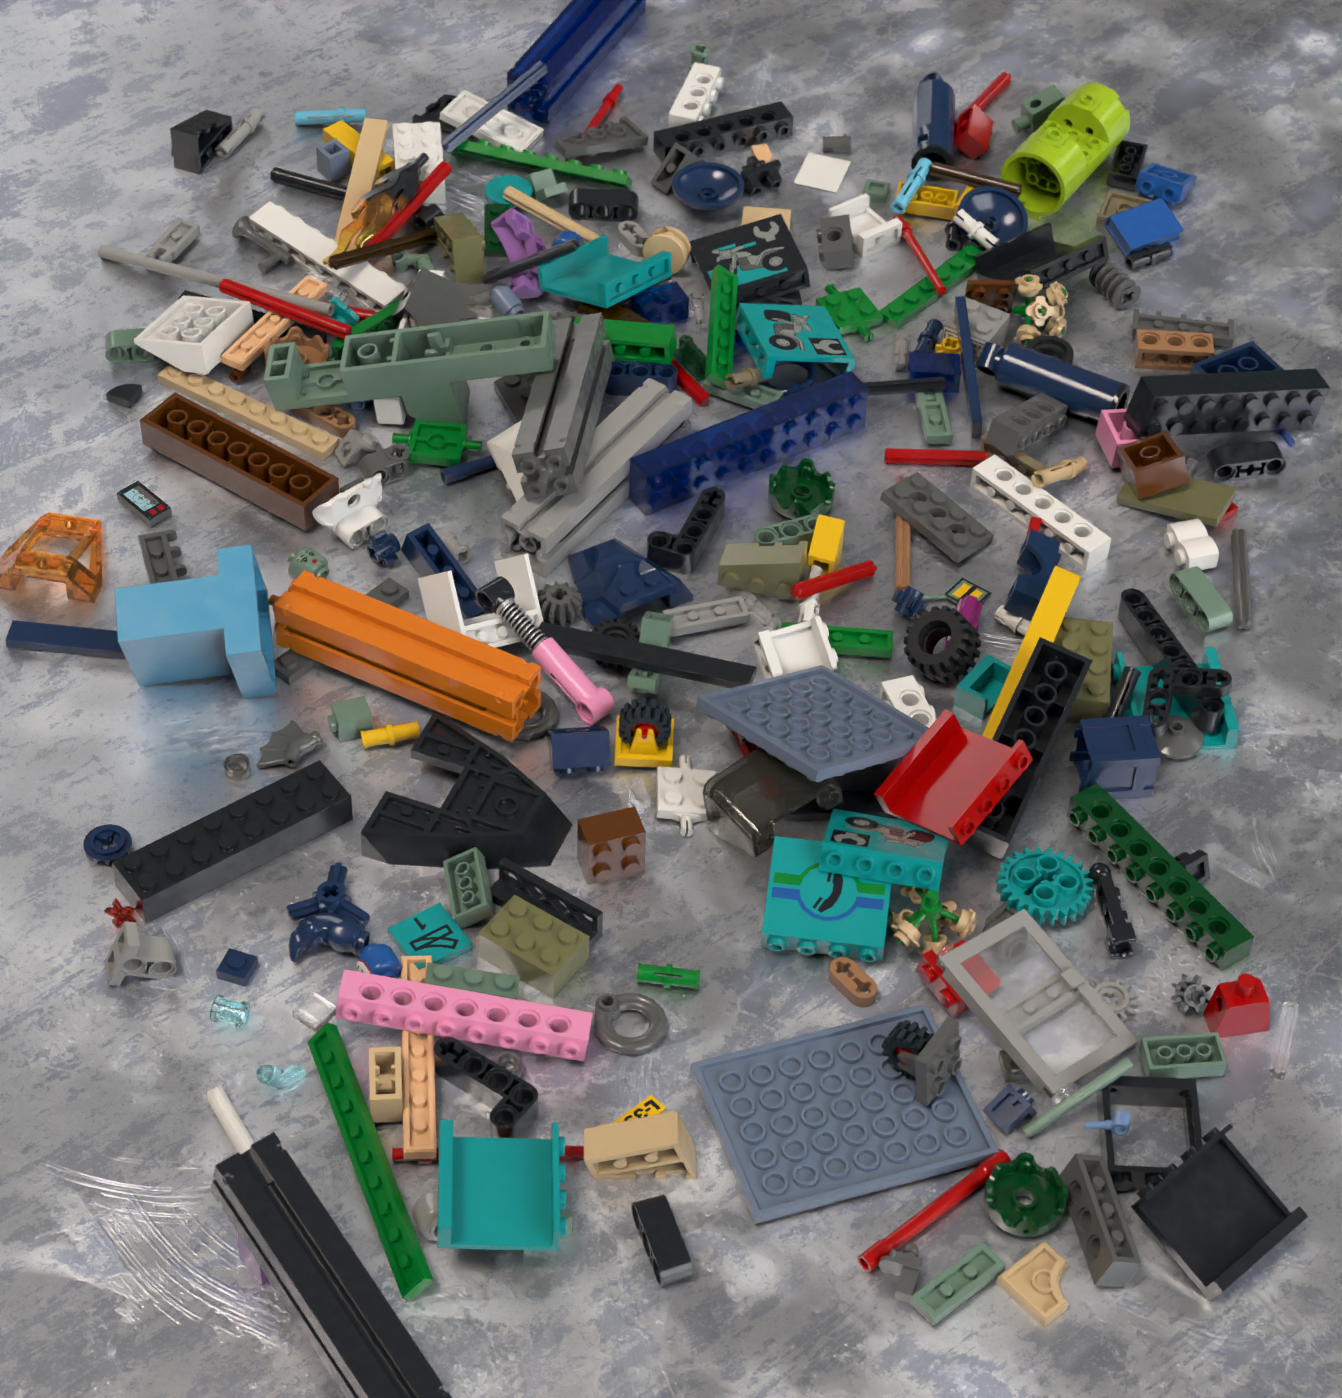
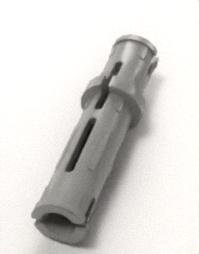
(244, 128)

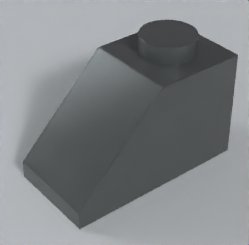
(677, 159)

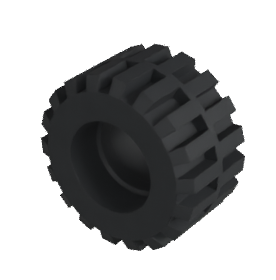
(958, 654)

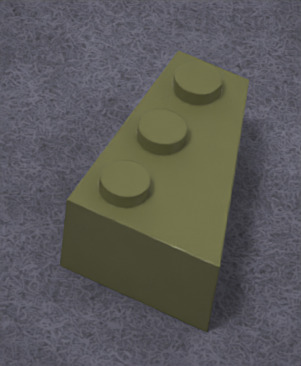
(462, 245)
(763, 568)

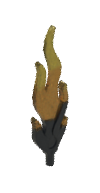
(379, 204)

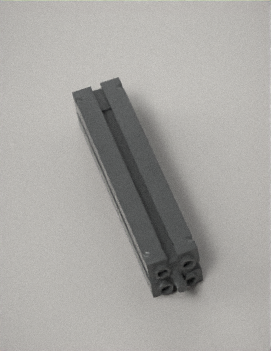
(564, 409)

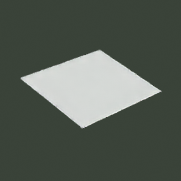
(822, 172)

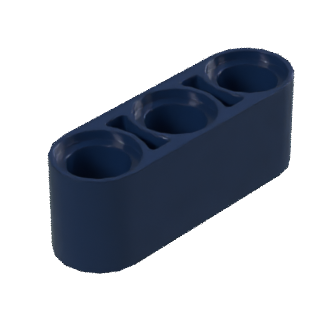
(628, 376)

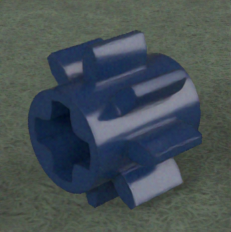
(383, 547)
(909, 602)

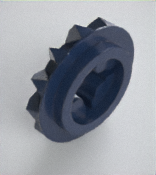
(105, 835)

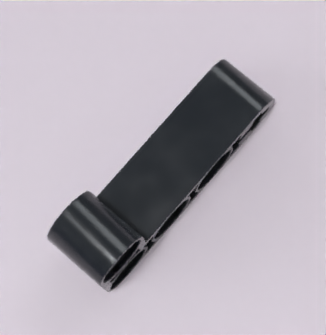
(684, 552)
(488, 1084)

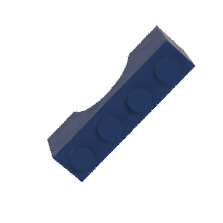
(1038, 558)

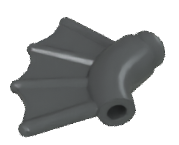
(288, 746)

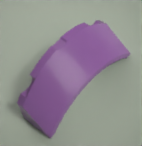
(519, 242)

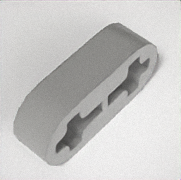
(632, 237)

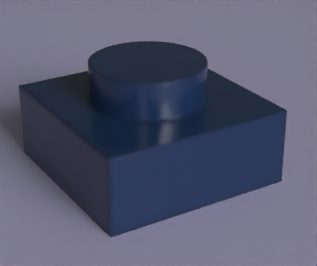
(237, 967)

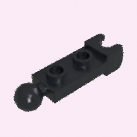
(1119, 932)

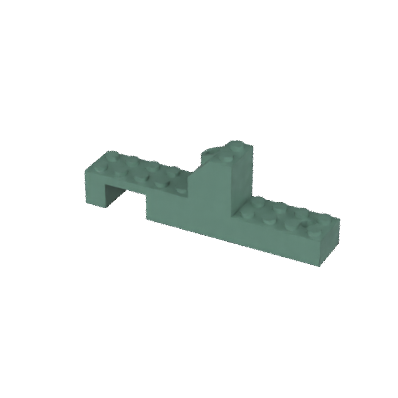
(419, 363)

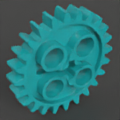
(1045, 885)

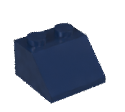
(579, 748)

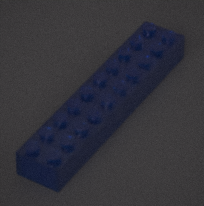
(747, 443)

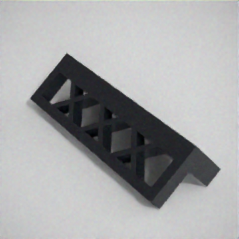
(547, 900)

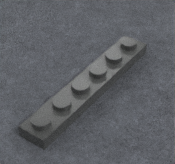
(292, 666)

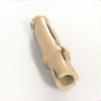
(1065, 470)

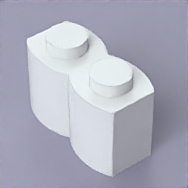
(1191, 544)

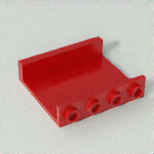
(951, 779)

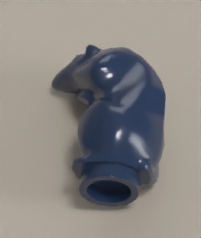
(330, 929)

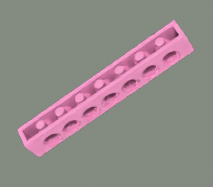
(463, 1015)

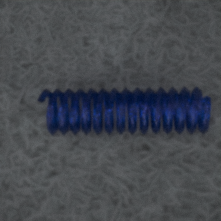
(1285, 433)

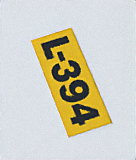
(648, 1107)

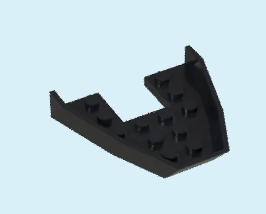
(486, 809)

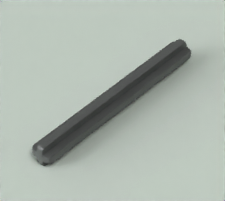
(1241, 579)

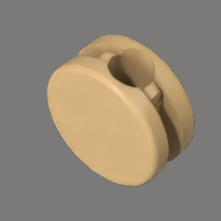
(670, 240)

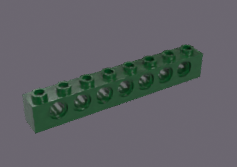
(1160, 877)

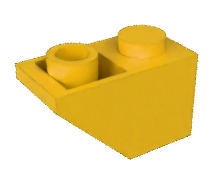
(827, 544)

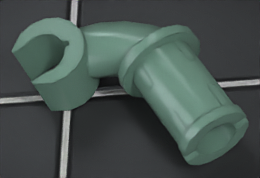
(403, 261)

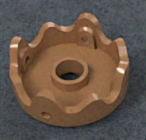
(311, 349)

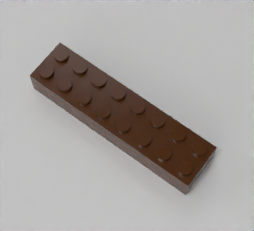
(238, 460)

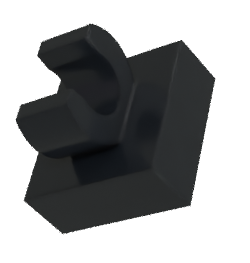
(1196, 864)

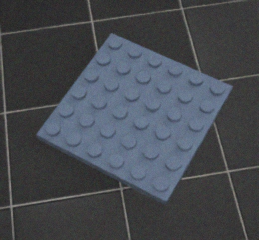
(815, 722)

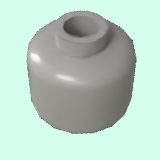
(426, 1215)

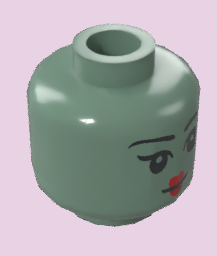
(307, 560)

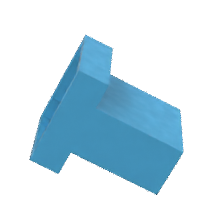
(201, 627)

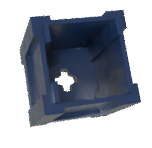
(1117, 756)

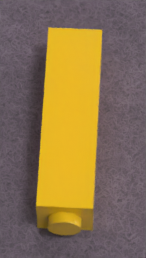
(350, 138)

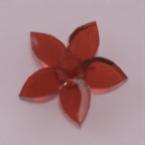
(121, 914)

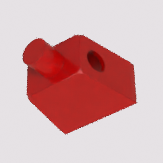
(1238, 1007)

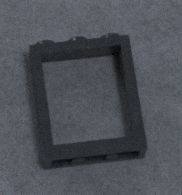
(1146, 1092)

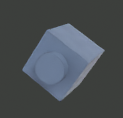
(333, 160)

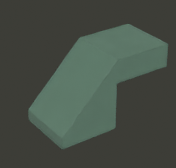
(545, 185)

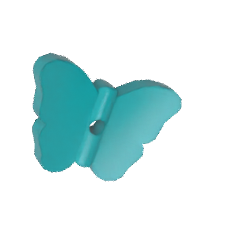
(343, 313)

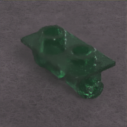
(691, 357)

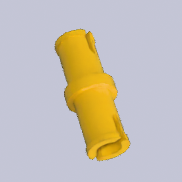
(390, 734)

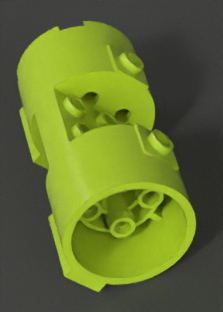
(1067, 148)

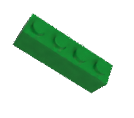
(640, 341)

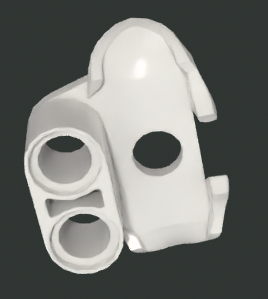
(355, 521)

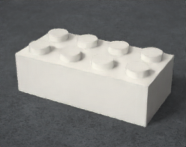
(419, 138)

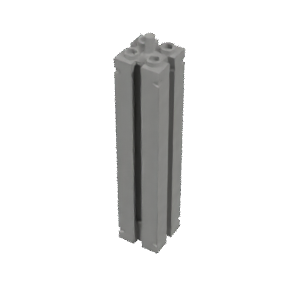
(557, 525)

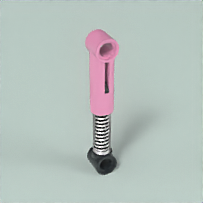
(590, 701)

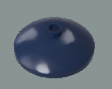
(708, 186)
(998, 210)

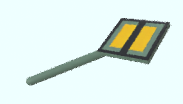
(961, 590)

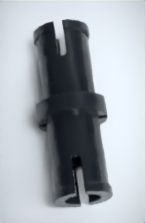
(1148, 256)

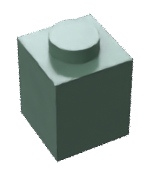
(350, 718)

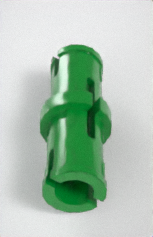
(689, 979)

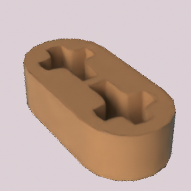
(855, 980)

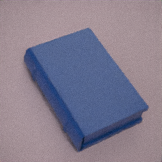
(1143, 226)

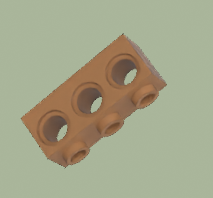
(1171, 349)

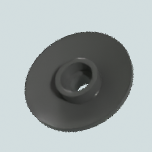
(1180, 740)

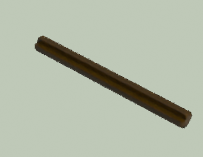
(382, 249)

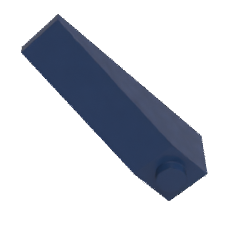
(431, 556)

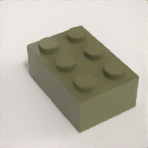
(533, 946)

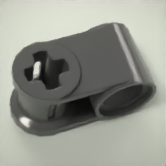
(387, 464)

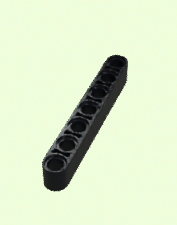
(1164, 649)

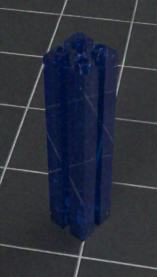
(572, 51)

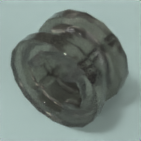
(237, 775)

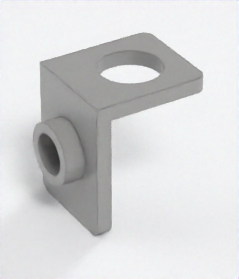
(358, 441)

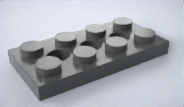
(938, 530)

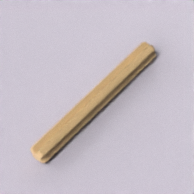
(547, 214)

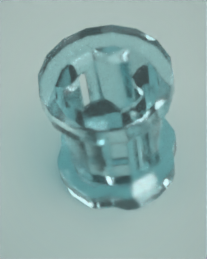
(229, 1011)

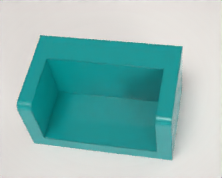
(982, 687)

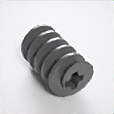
(1114, 284)

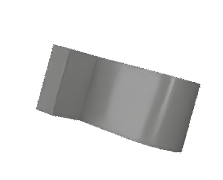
(139, 956)

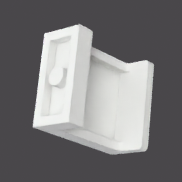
(868, 229)
(794, 648)

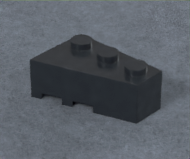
(197, 138)

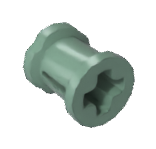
(699, 53)

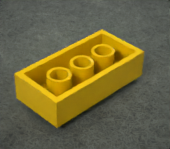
(932, 202)

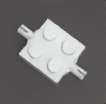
(681, 794)

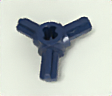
(329, 897)

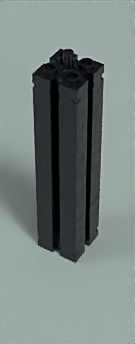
(320, 1276)

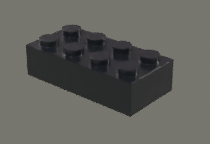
(1126, 164)

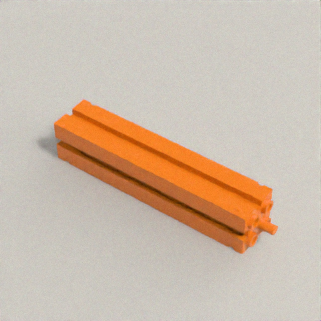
(407, 655)

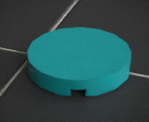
(496, 186)

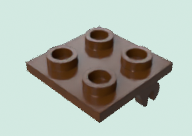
(993, 293)

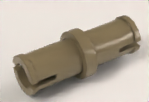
(746, 378)

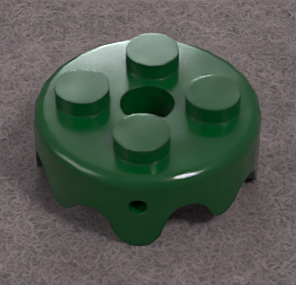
(803, 481)
(1027, 1179)

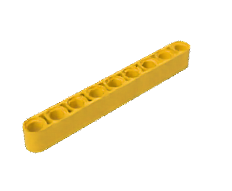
(1044, 624)

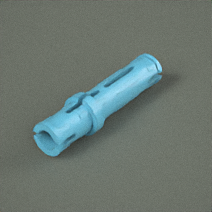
(301, 117)
(915, 179)

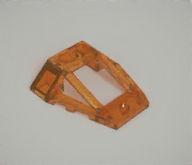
(80, 582)

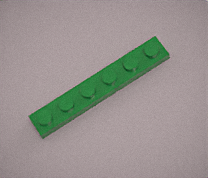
(923, 293)
(721, 326)

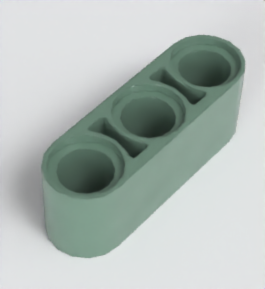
(122, 349)
(789, 532)
(1200, 599)

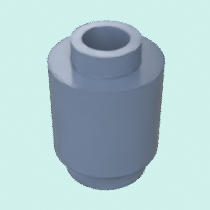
(505, 301)

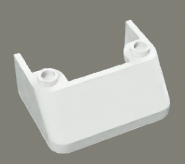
(443, 605)

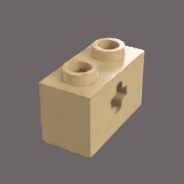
(385, 1084)

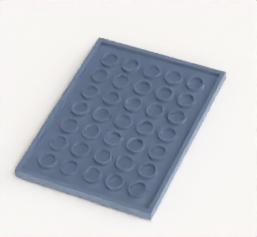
(833, 1118)

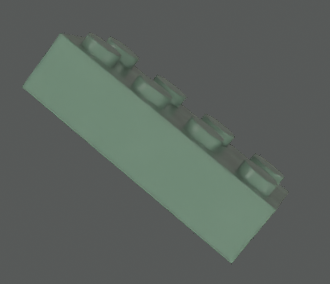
(468, 887)
(1183, 1056)

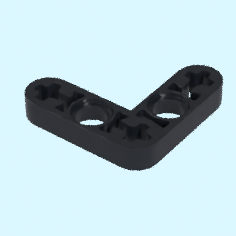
(1174, 685)

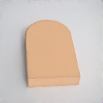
(762, 152)

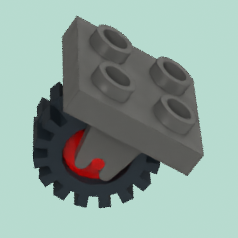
(925, 1056)

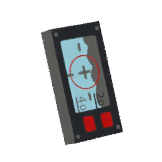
(144, 503)

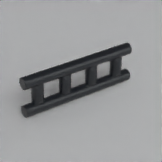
(531, 261)

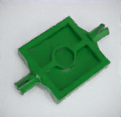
(851, 311)
(437, 443)

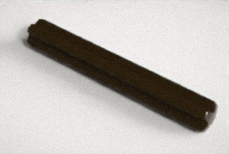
(972, 178)

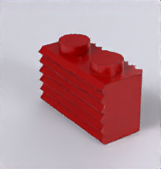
(973, 132)

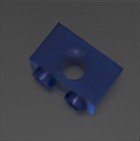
(661, 304)

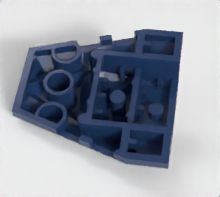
(619, 579)

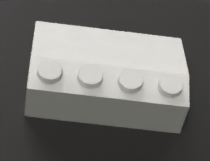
(196, 332)

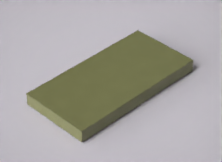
(1188, 501)

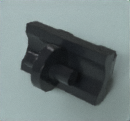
(759, 172)

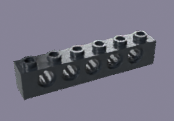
(727, 131)

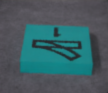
(430, 934)

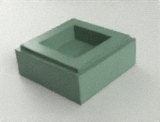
(877, 190)

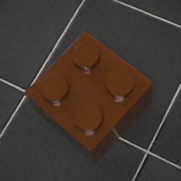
(1152, 464)
(611, 845)

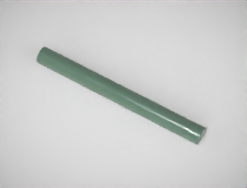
(1077, 1097)

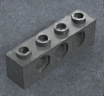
(1026, 423)
(1100, 1221)

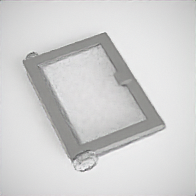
(1035, 1004)

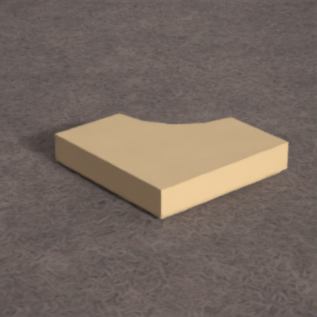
(1035, 1283)

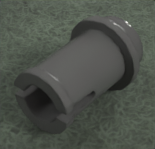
(835, 143)

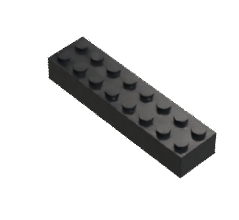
(1226, 402)
(1035, 717)
(232, 841)

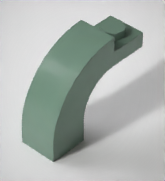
(655, 630)

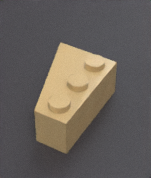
(640, 1146)

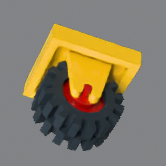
(644, 735)

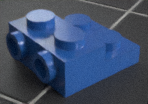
(1164, 183)

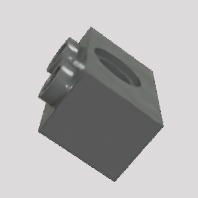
(836, 242)

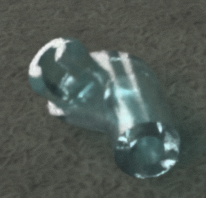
(279, 1078)

